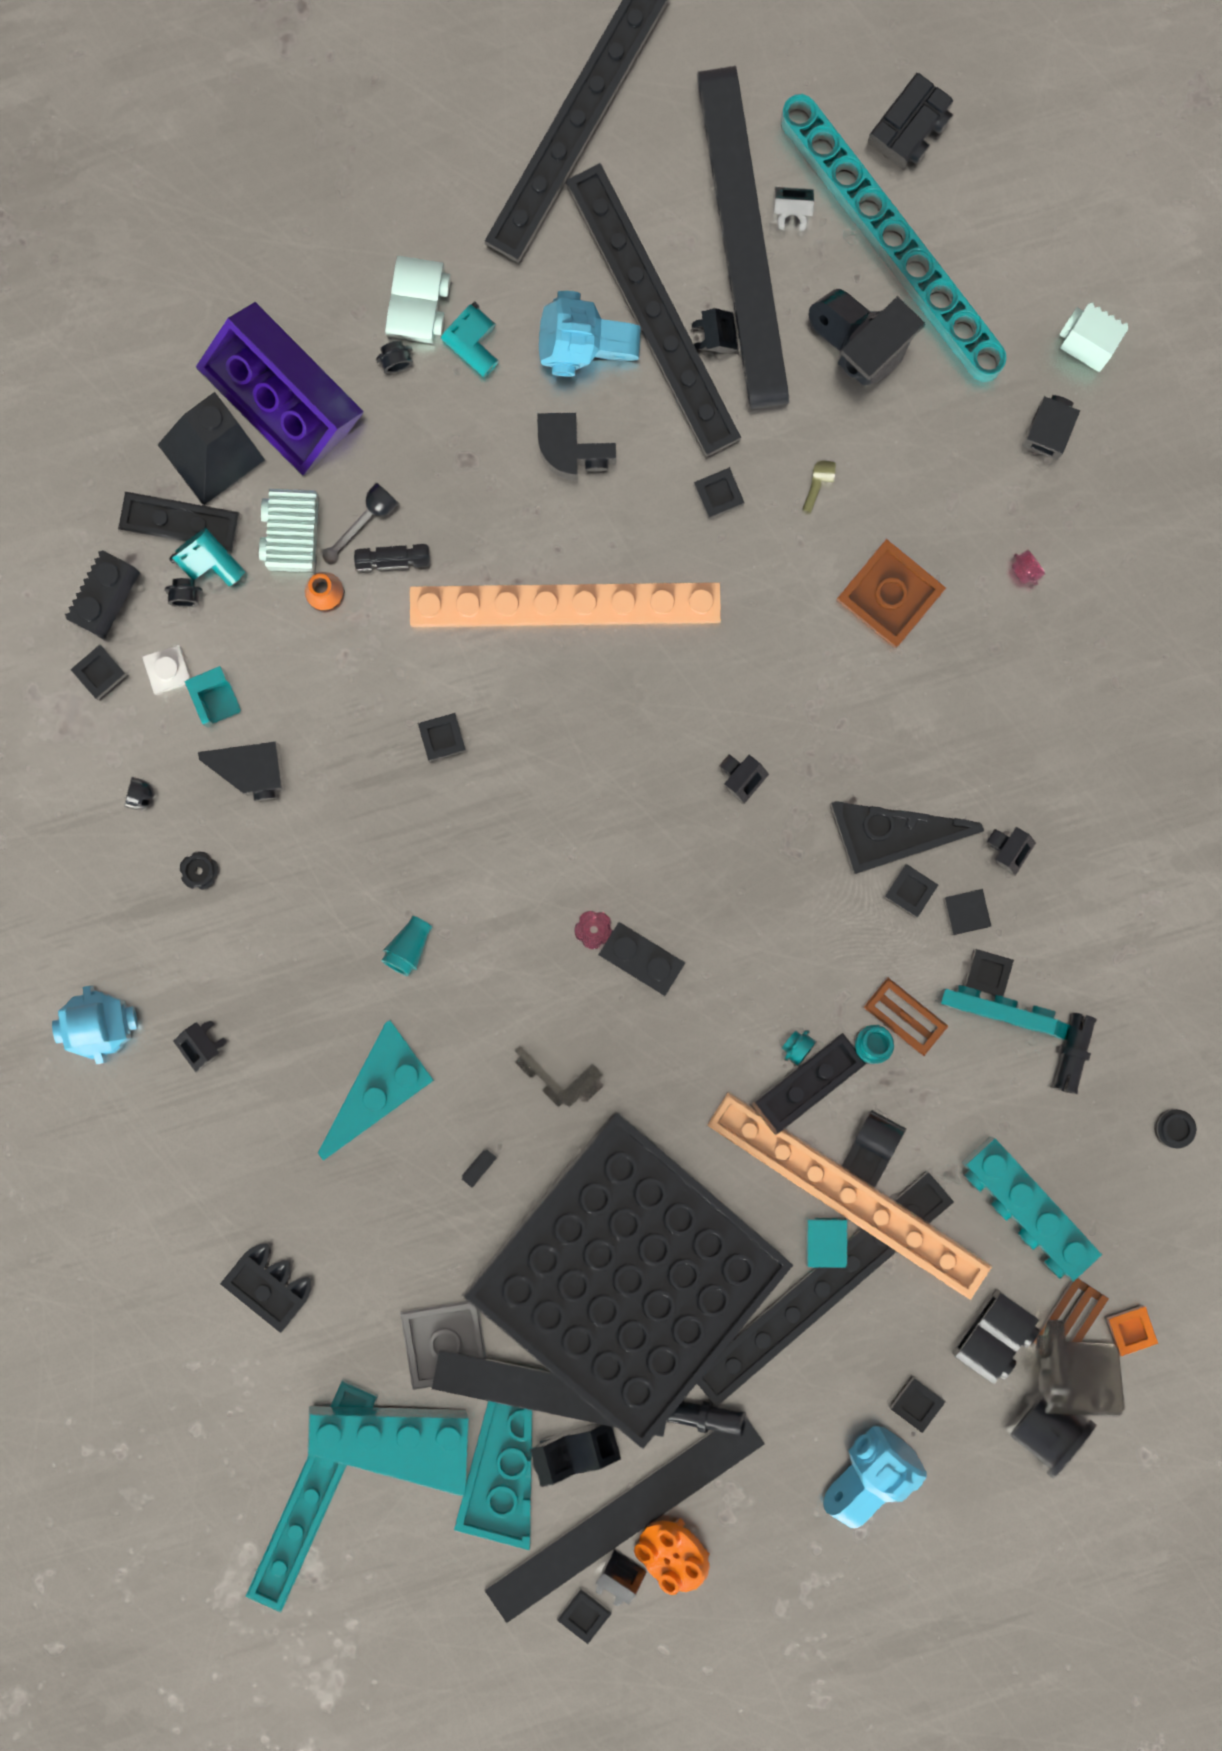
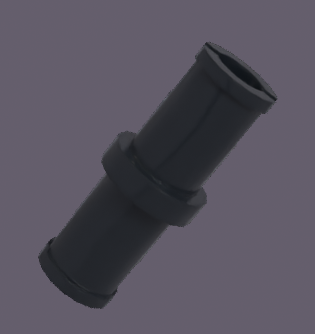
(1074, 1053)
(708, 1417)

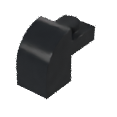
(560, 449)
(574, 1453)

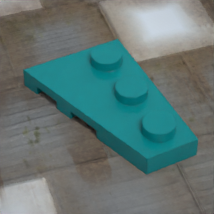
(1005, 1010)

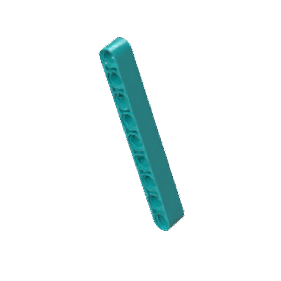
(890, 219)

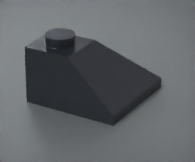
(210, 449)

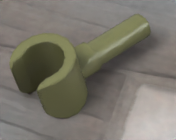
(824, 472)

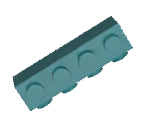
(1033, 1210)

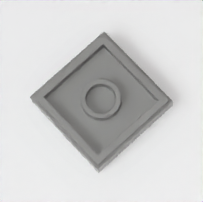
(437, 1327)

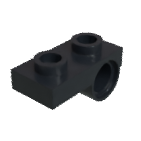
(874, 1148)

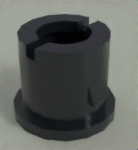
(1052, 1436)

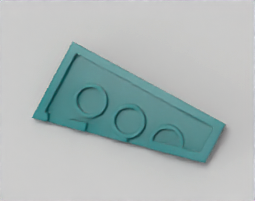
(500, 1479)

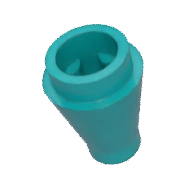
(407, 946)

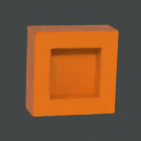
(1132, 1330)

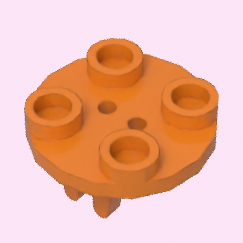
(673, 1556)

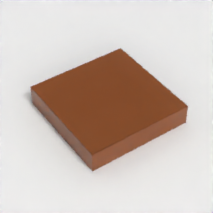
(891, 593)

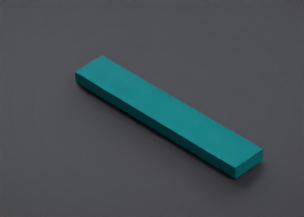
(302, 1516)

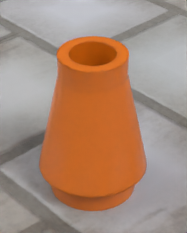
(327, 599)

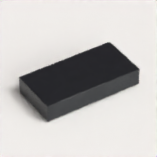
(883, 338)

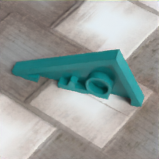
(384, 1083)

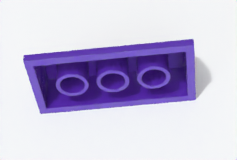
(278, 388)

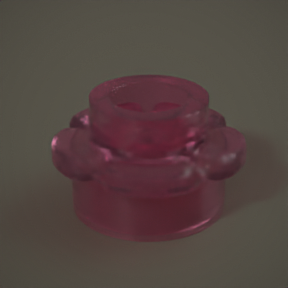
(1027, 568)
(590, 919)

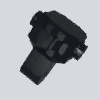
(838, 320)

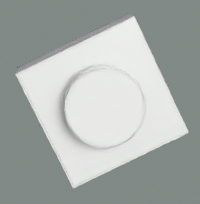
(166, 669)

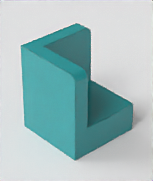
(213, 696)
(826, 1242)

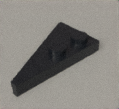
(883, 835)

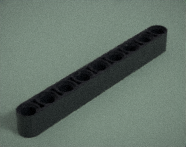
(743, 237)

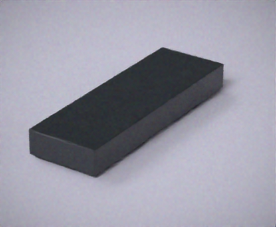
(176, 519)
(808, 1084)

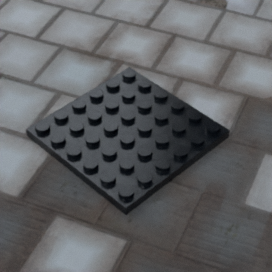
(628, 1280)

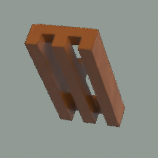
(879, 996)
(1090, 1317)

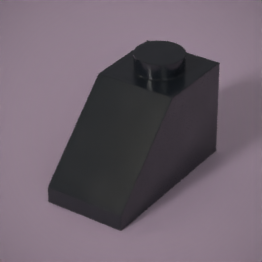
(249, 768)

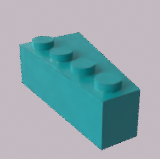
(396, 1442)

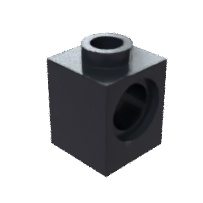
(1051, 426)

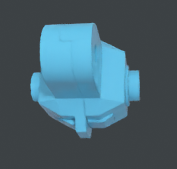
(576, 334)
(94, 1024)
(880, 1472)

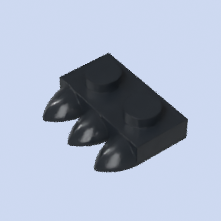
(265, 1288)

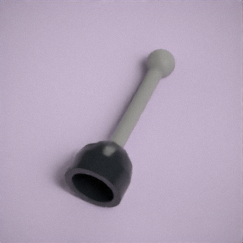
(378, 503)

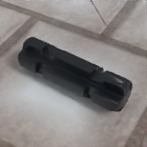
(392, 557)

